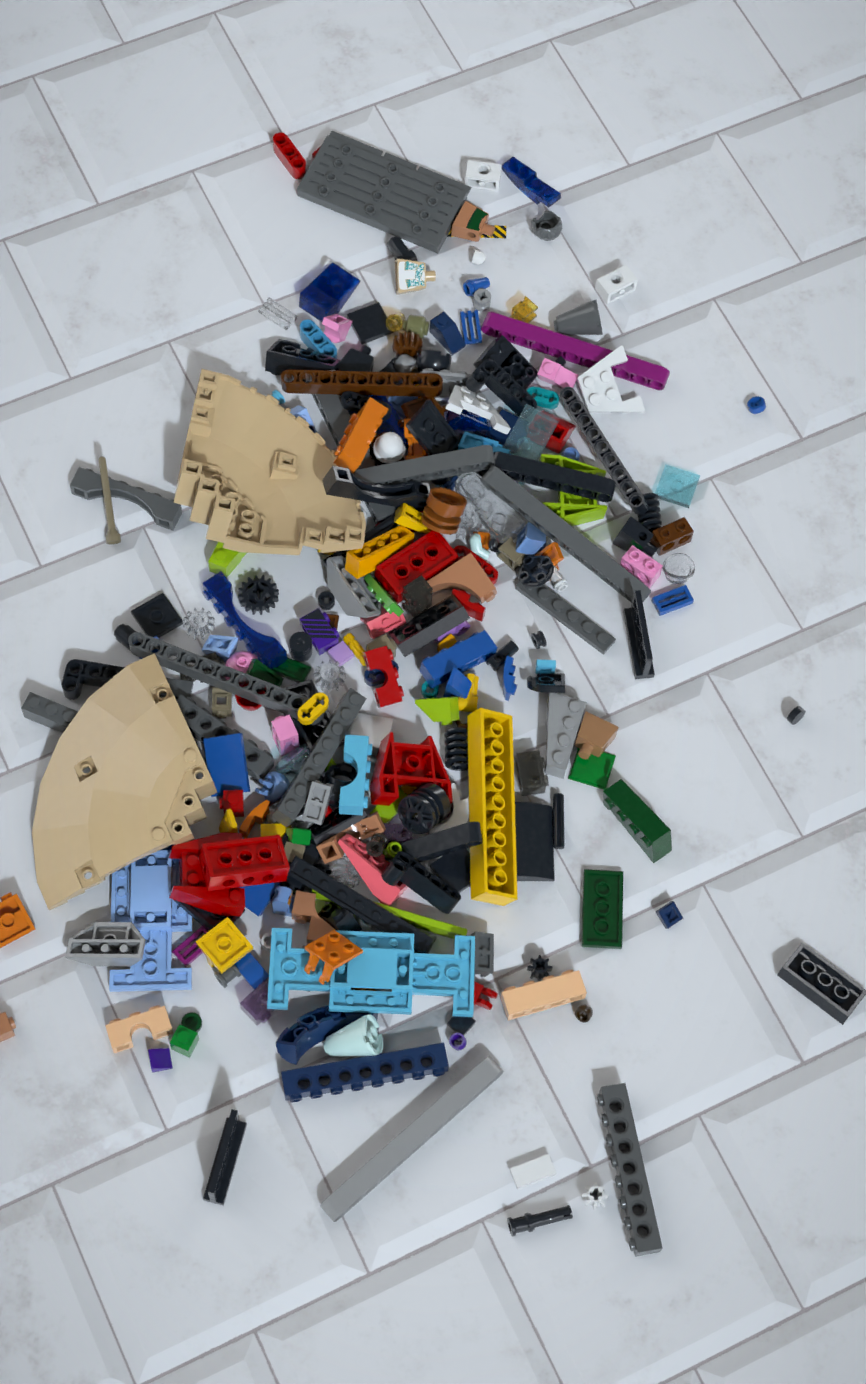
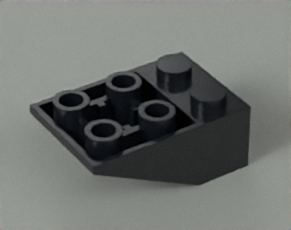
(510, 360)

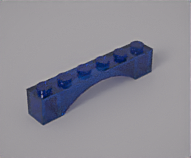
(266, 648)

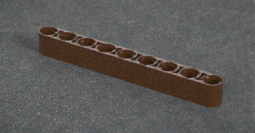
(370, 379)

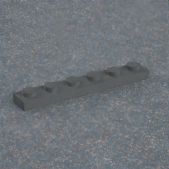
(568, 616)

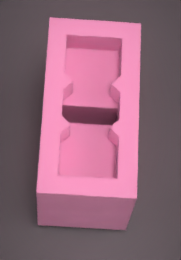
(641, 566)
(284, 734)

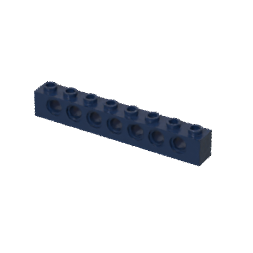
(435, 1053)

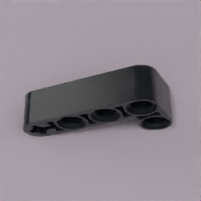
(501, 385)
(84, 676)
(421, 881)

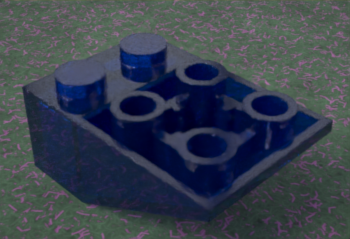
(328, 292)

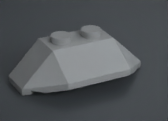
(349, 591)
(107, 944)

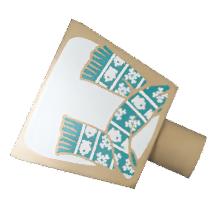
(411, 276)

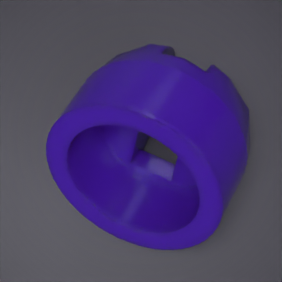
(458, 1037)

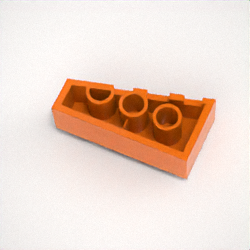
(359, 435)

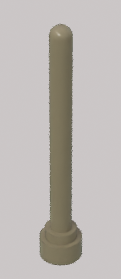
(112, 536)

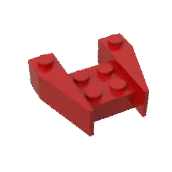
(406, 766)
(192, 882)

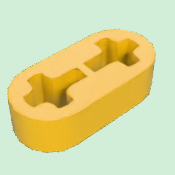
(310, 705)

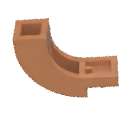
(331, 850)

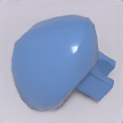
(274, 786)

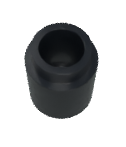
(122, 635)

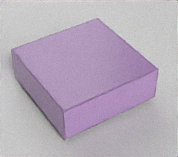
(340, 653)

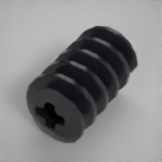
(652, 517)
(456, 749)

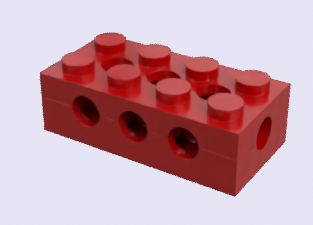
(414, 562)
(243, 862)

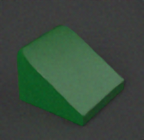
(299, 836)

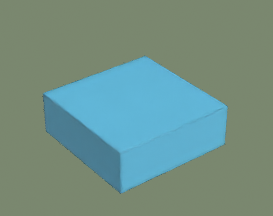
(545, 666)

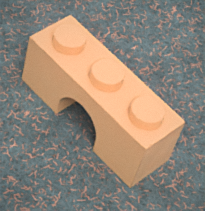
(154, 1020)

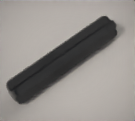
(558, 821)

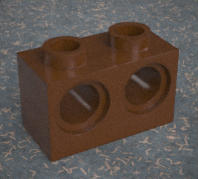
(672, 536)

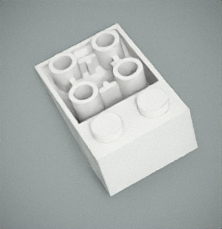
(373, 726)

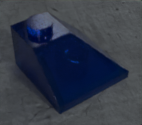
(468, 421)

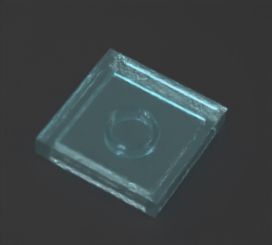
(677, 486)

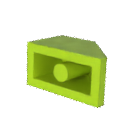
(440, 709)

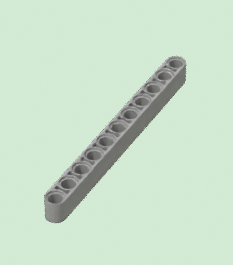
(411, 1139)

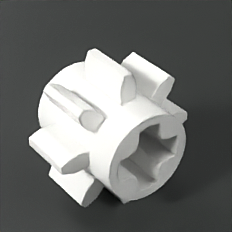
(599, 1192)

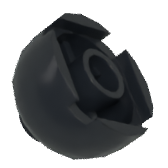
(433, 360)

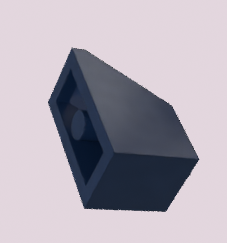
(447, 333)

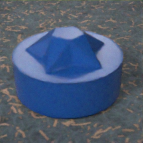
(756, 405)

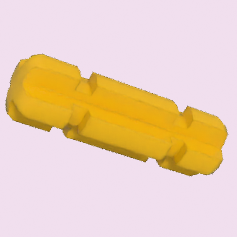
(355, 647)

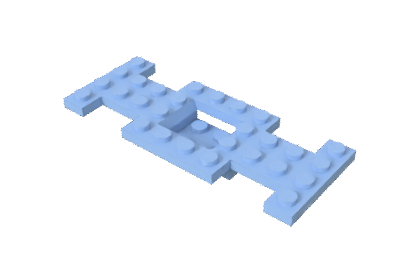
(142, 897)

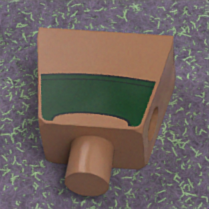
(471, 223)

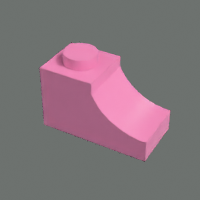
(336, 327)
(556, 374)

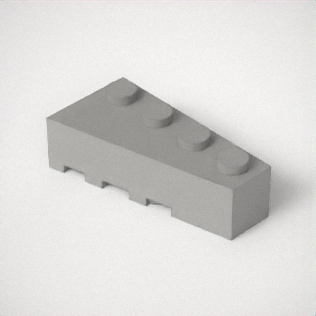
(562, 729)

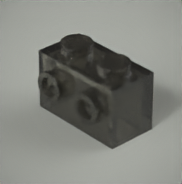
(417, 596)
(530, 773)

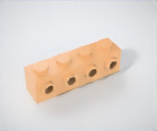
(543, 995)

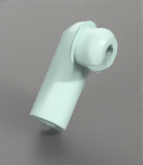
(476, 546)

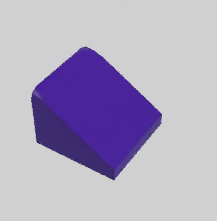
(160, 1059)

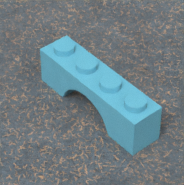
(353, 795)

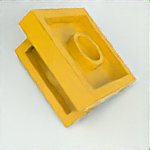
(224, 945)

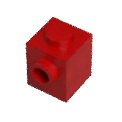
(233, 800)

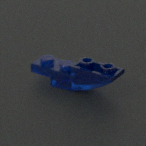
(527, 182)

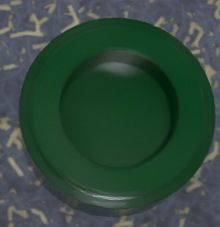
(192, 1021)

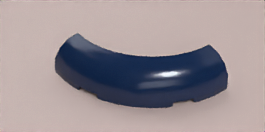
(311, 1030)

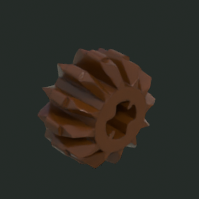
(407, 344)

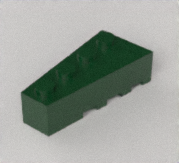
(638, 820)

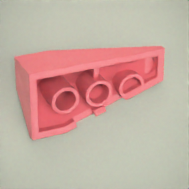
(371, 869)

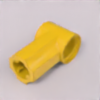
(470, 703)

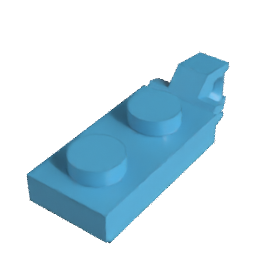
(471, 440)

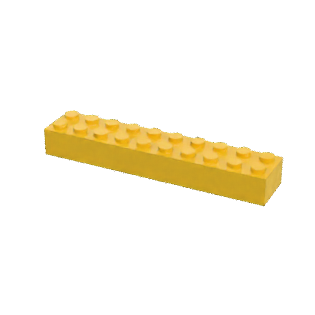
(493, 805)

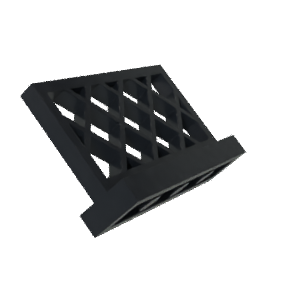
(639, 638)
(225, 1159)

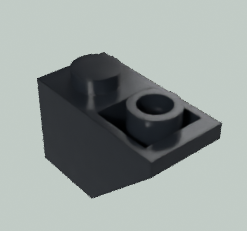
(339, 918)

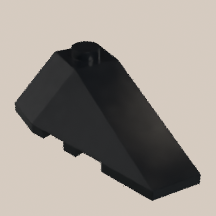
(289, 356)

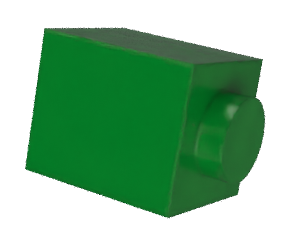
(184, 1041)

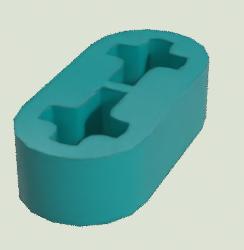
(543, 396)

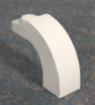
(460, 811)

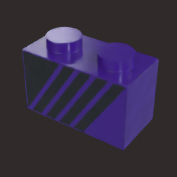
(320, 631)

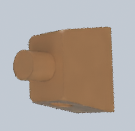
(594, 736)

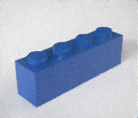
(462, 655)

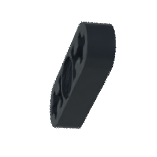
(361, 399)

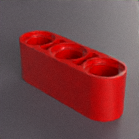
(289, 155)

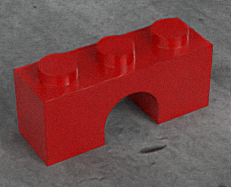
(389, 692)

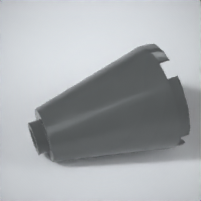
(580, 320)

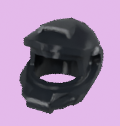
(339, 769)

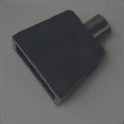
(357, 361)

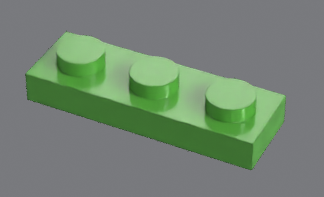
(382, 595)

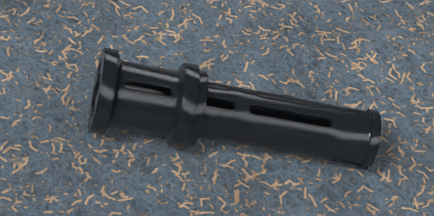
(530, 1222)

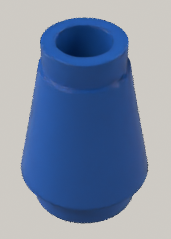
(473, 285)

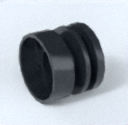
(424, 808)

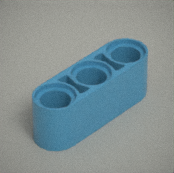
(316, 336)

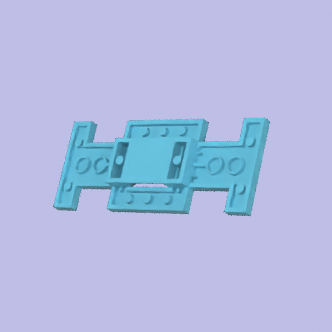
(385, 964)

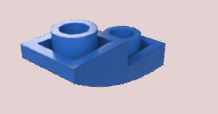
(508, 682)
(251, 970)

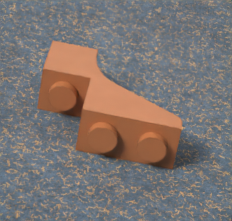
(305, 911)

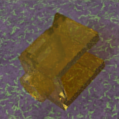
(524, 311)

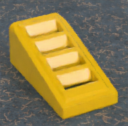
(410, 518)
(228, 823)

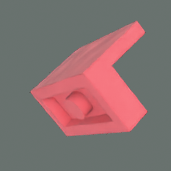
(383, 623)

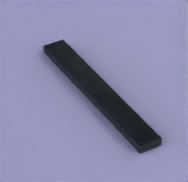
(356, 902)

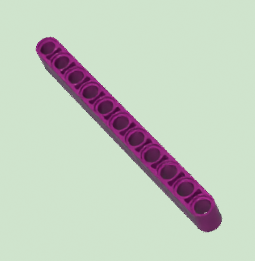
(572, 350)

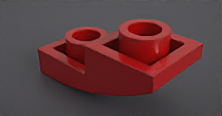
(473, 609)

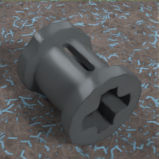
(227, 976)

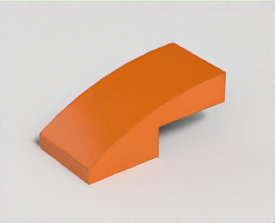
(257, 815)

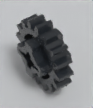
(248, 594)

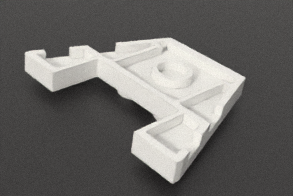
(601, 390)
(462, 398)

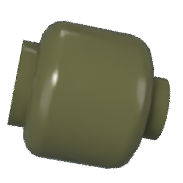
(416, 324)

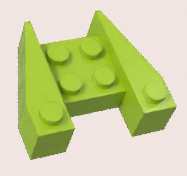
(570, 507)

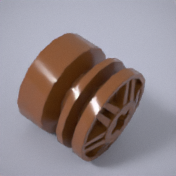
(443, 510)

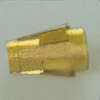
(395, 321)

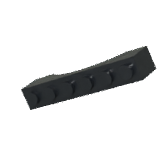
(345, 484)

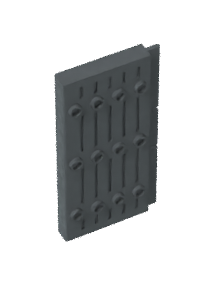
(383, 191)

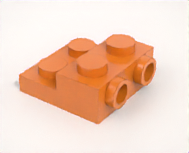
(13, 919)

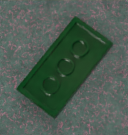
(602, 909)

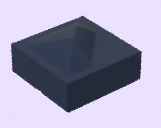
(669, 914)

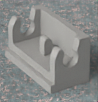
(317, 802)

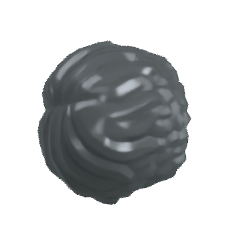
(548, 226)

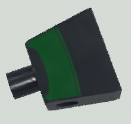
(637, 535)

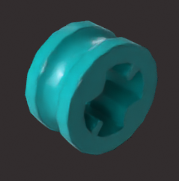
(429, 695)

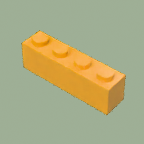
(376, 551)

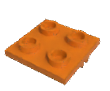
(333, 950)

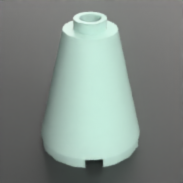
(356, 1039)

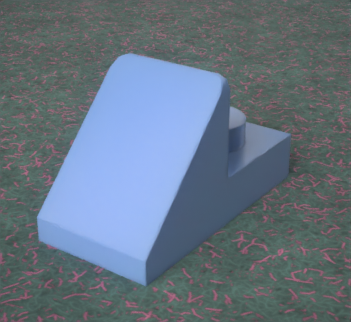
(222, 645)

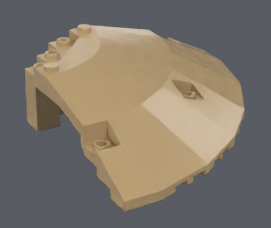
(260, 475)
(138, 787)

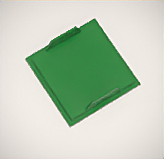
(592, 771)

